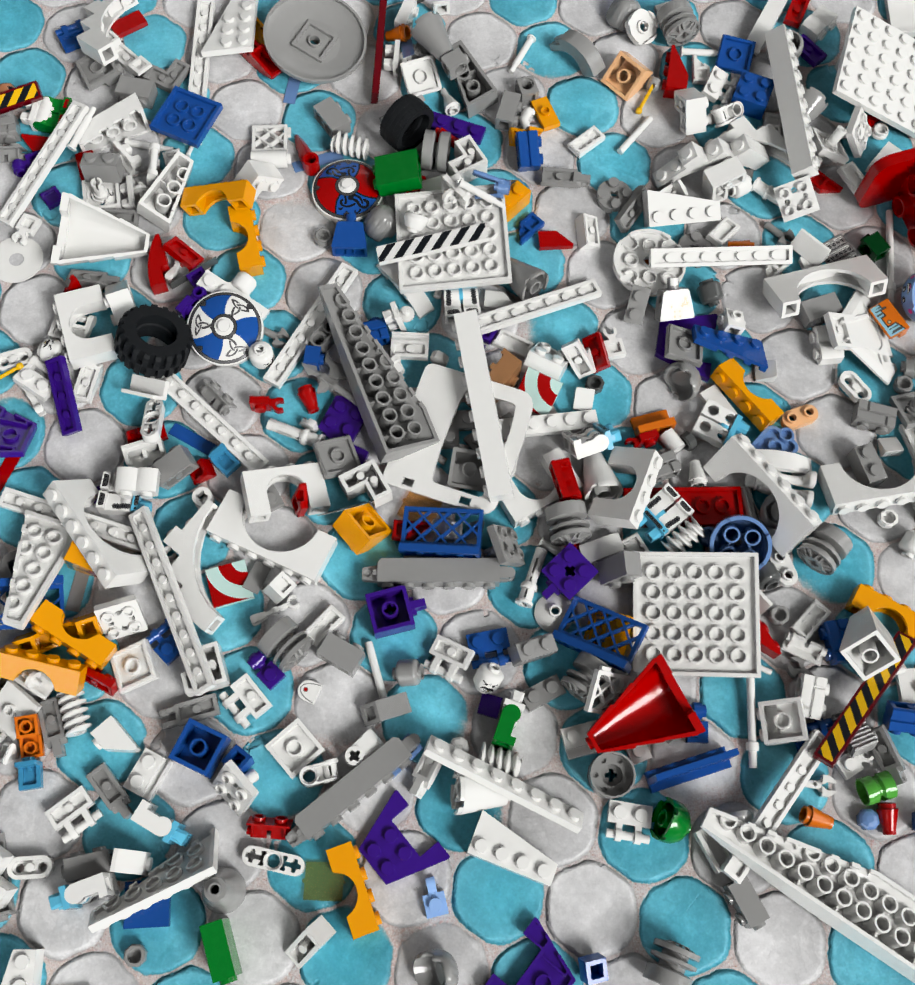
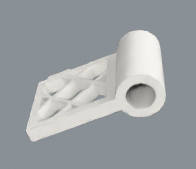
(270, 154)
(596, 690)

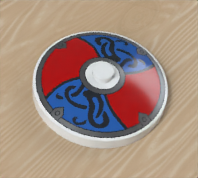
(345, 189)

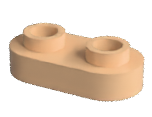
(800, 417)

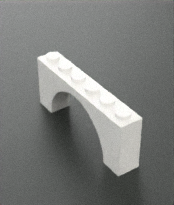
(856, 272)
(848, 495)
(795, 516)
(304, 562)
(109, 564)

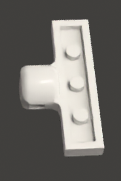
(242, 284)

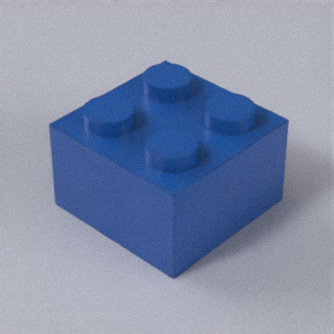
(753, 93)
(200, 748)

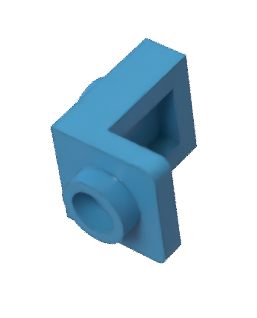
(223, 460)
(29, 774)

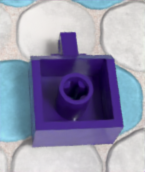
(567, 585)
(402, 607)

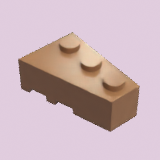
(506, 370)

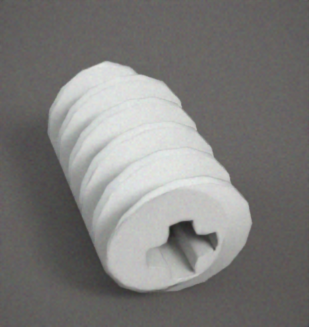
(350, 146)
(684, 536)
(73, 714)
(500, 760)

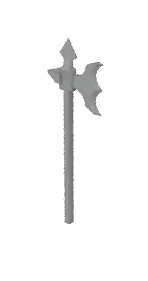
(330, 383)

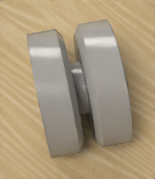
(434, 150)

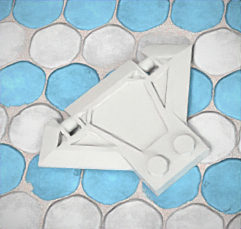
(859, 333)

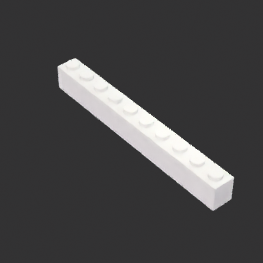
(791, 102)
(483, 406)

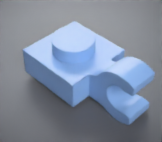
(434, 901)

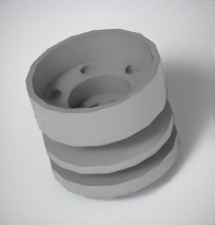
(678, 22)
(567, 522)
(825, 548)
(285, 643)
(579, 681)
(620, 766)
(671, 964)

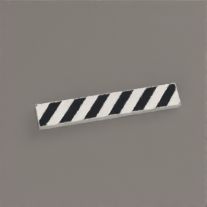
(432, 243)

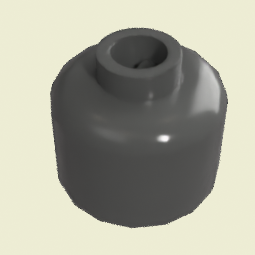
(710, 292)
(769, 577)

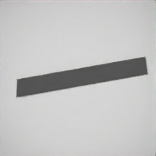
(182, 279)

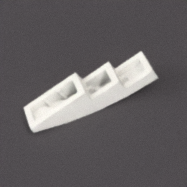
(766, 22)

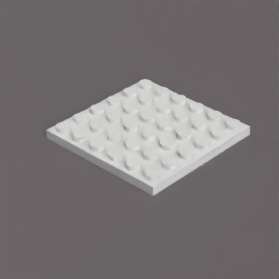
(878, 71)
(461, 267)
(699, 613)

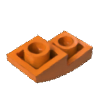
(30, 736)

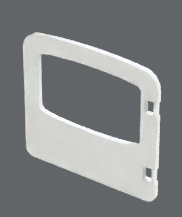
(441, 393)

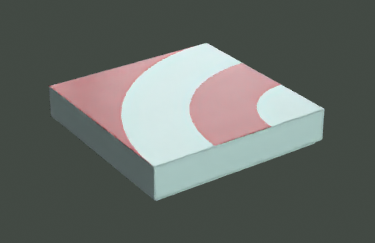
(541, 389)
(226, 584)

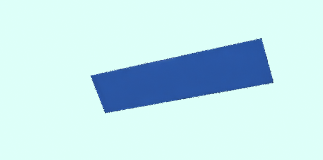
(191, 439)

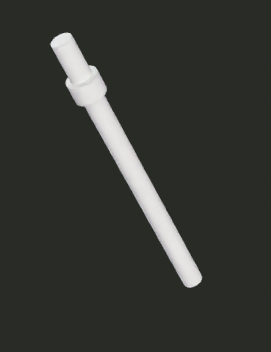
(891, 286)
(752, 745)

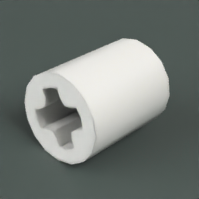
(672, 441)

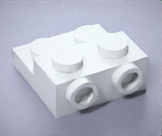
(782, 721)

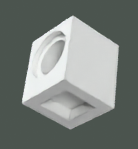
(279, 587)

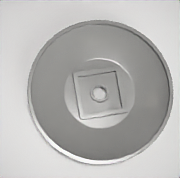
(332, 23)

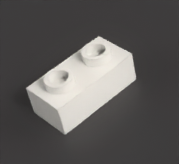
(407, 13)
(713, 851)

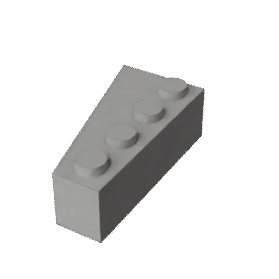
(475, 86)

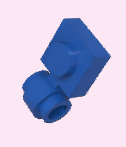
(701, 712)

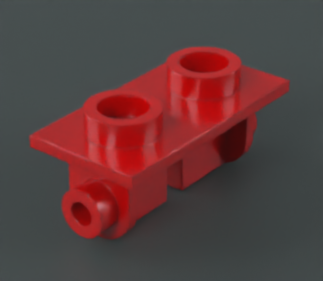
(259, 824)

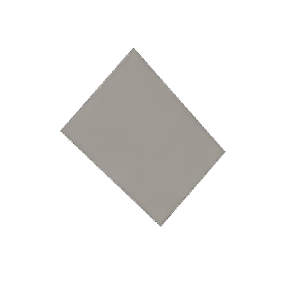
(256, 577)

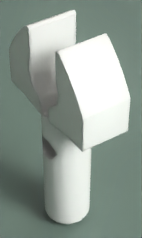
(818, 785)

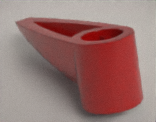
(308, 159)

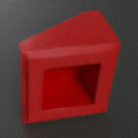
(204, 472)

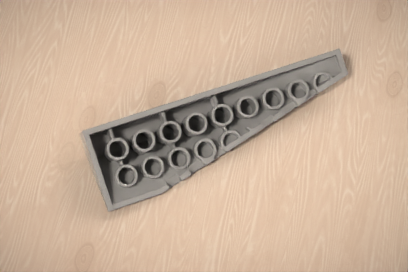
(386, 403)

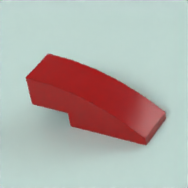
(261, 61)
(157, 266)

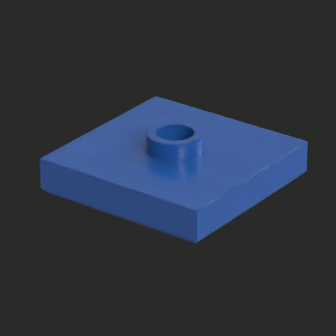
(735, 54)
(155, 916)

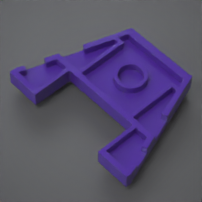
(703, 320)
(343, 420)
(15, 434)
(391, 852)
(546, 967)

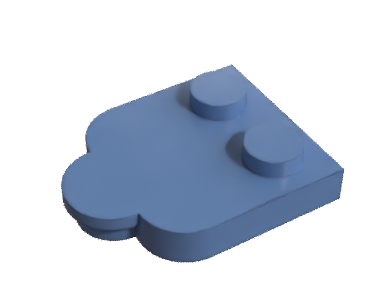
(776, 439)

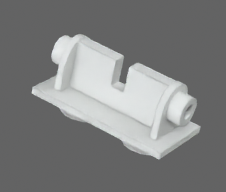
(797, 646)

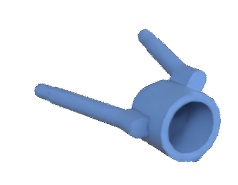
(501, 185)

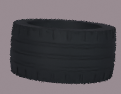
(406, 122)

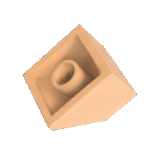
(626, 75)

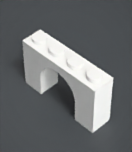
(70, 308)
(256, 482)
(523, 509)
(628, 510)

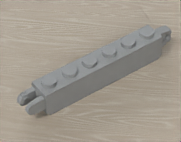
(438, 573)
(351, 789)

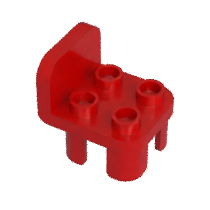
(891, 180)

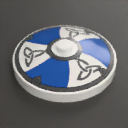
(225, 328)

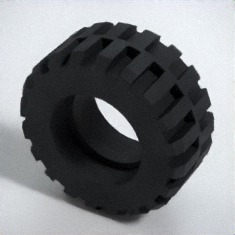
(156, 323)

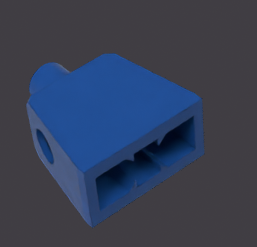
(349, 238)

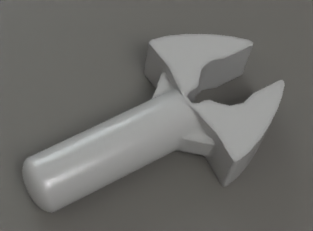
(779, 234)
(275, 335)
(792, 672)

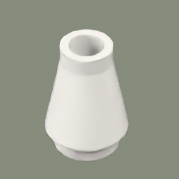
(696, 474)

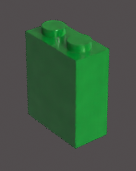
(397, 172)
(221, 951)

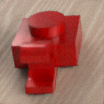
(263, 403)
(644, 439)

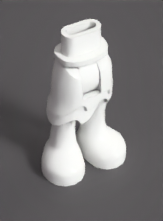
(806, 481)

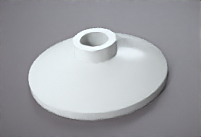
(544, 615)

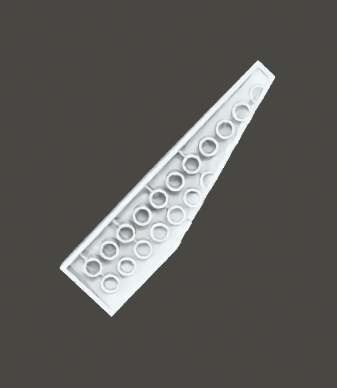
(838, 892)

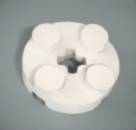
(633, 28)

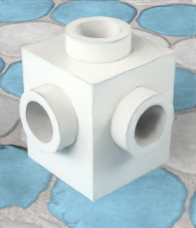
(731, 321)

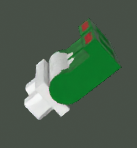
(45, 113)
(511, 713)

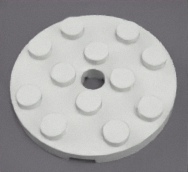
(630, 259)

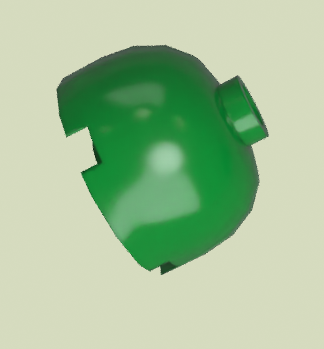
(670, 821)

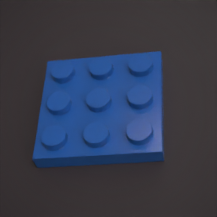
(186, 117)

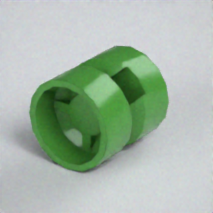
(876, 788)

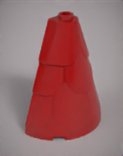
(645, 713)

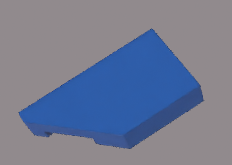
(529, 226)

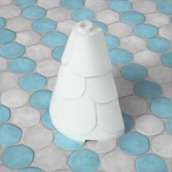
(95, 235)

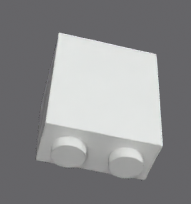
(868, 644)

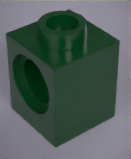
(873, 246)

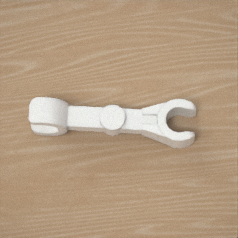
(171, 275)
(36, 405)
(258, 618)

